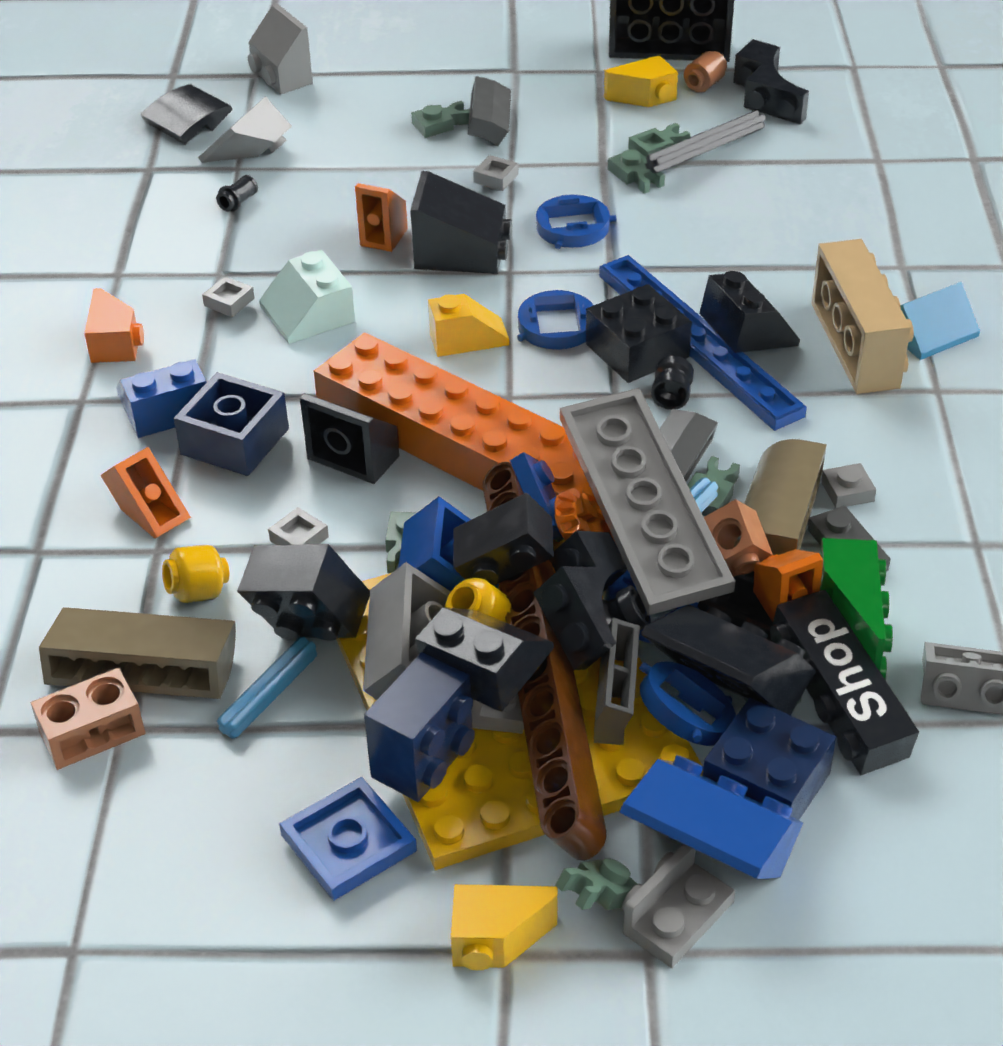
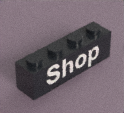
(847, 684)

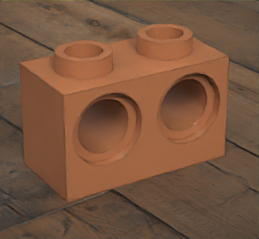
(727, 525)
(88, 718)

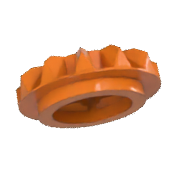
(575, 513)

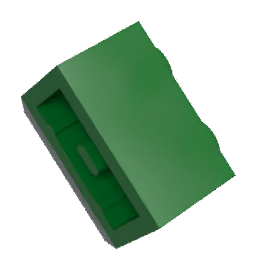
(854, 583)

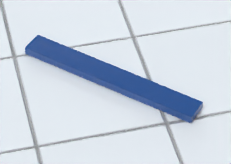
(733, 370)

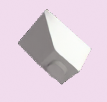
(251, 135)

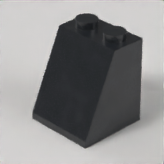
(457, 228)

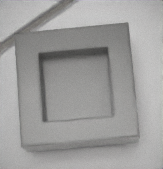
(495, 173)
(228, 296)
(848, 485)
(298, 529)

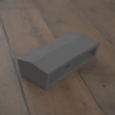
(489, 110)
(687, 438)
(617, 683)

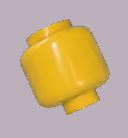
(195, 573)
(479, 596)

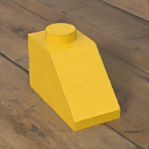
(641, 82)
(463, 325)
(499, 922)

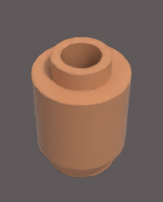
(705, 71)

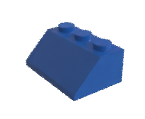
(715, 817)

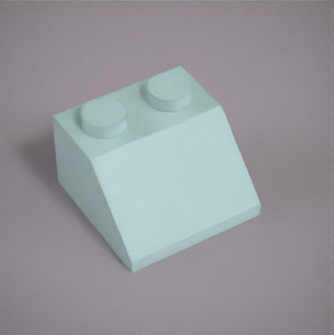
(308, 297)

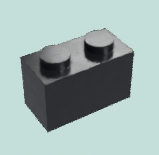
(503, 541)

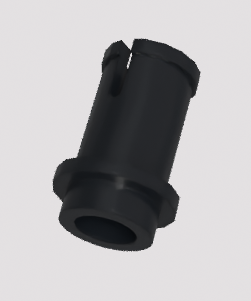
(230, 197)

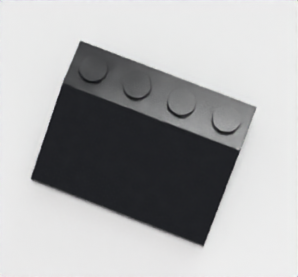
(670, 28)

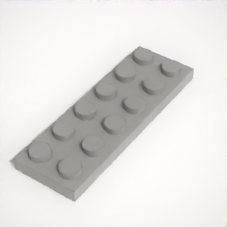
(646, 502)

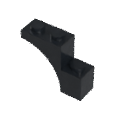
(764, 87)
(574, 593)

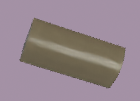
(786, 491)
(150, 649)

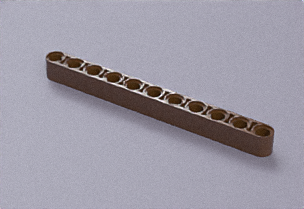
(551, 710)

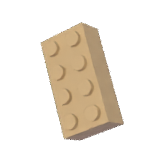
(861, 316)

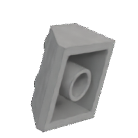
(281, 51)

